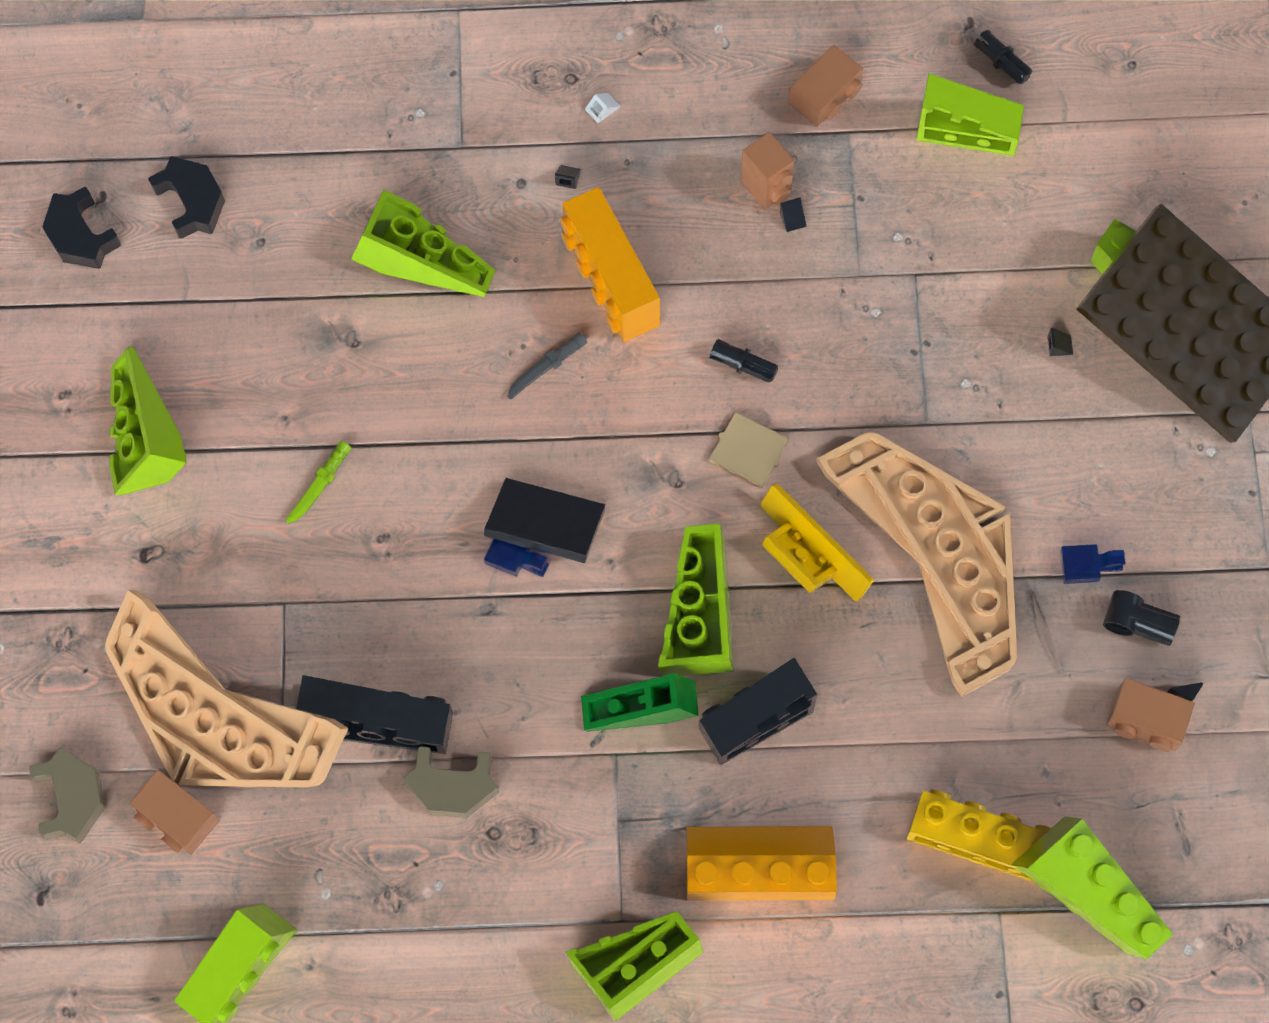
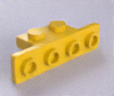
(808, 549)

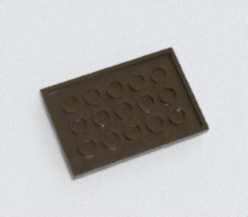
(1187, 321)

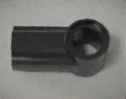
(1131, 616)

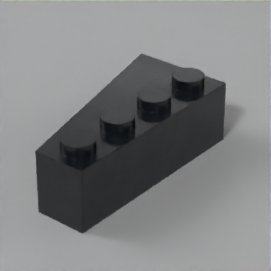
(379, 715)

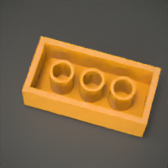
(610, 264)

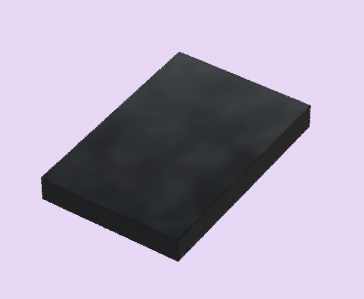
(544, 520)

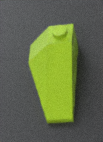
(411, 248)
(146, 437)

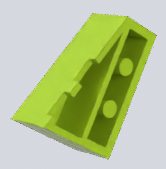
(968, 118)
(637, 962)

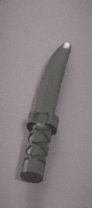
(551, 359)

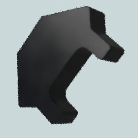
(196, 191)
(71, 234)

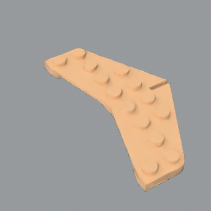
(939, 524)
(199, 726)

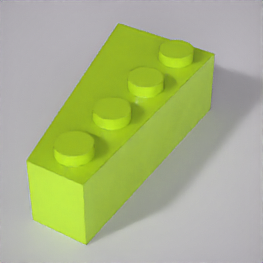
(699, 616)
(1091, 884)

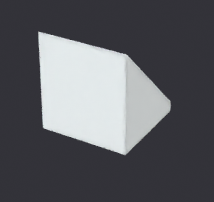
(601, 106)

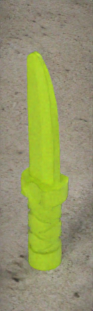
(323, 477)

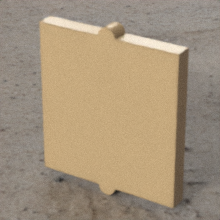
(748, 450)

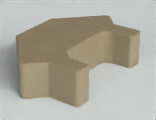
(451, 791)
(76, 792)

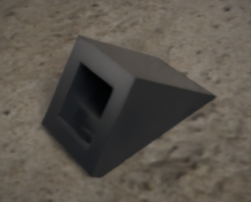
(567, 176)
(792, 214)
(1059, 343)
(1186, 691)

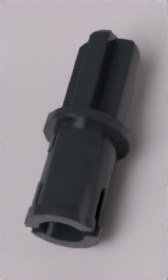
(1003, 57)
(743, 361)

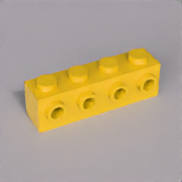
(972, 832)

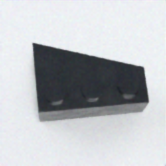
(758, 712)

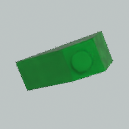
(641, 704)

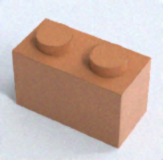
(826, 86)
(767, 171)
(1150, 715)
(174, 813)

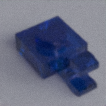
(512, 558)
(1084, 563)

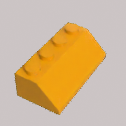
(761, 863)

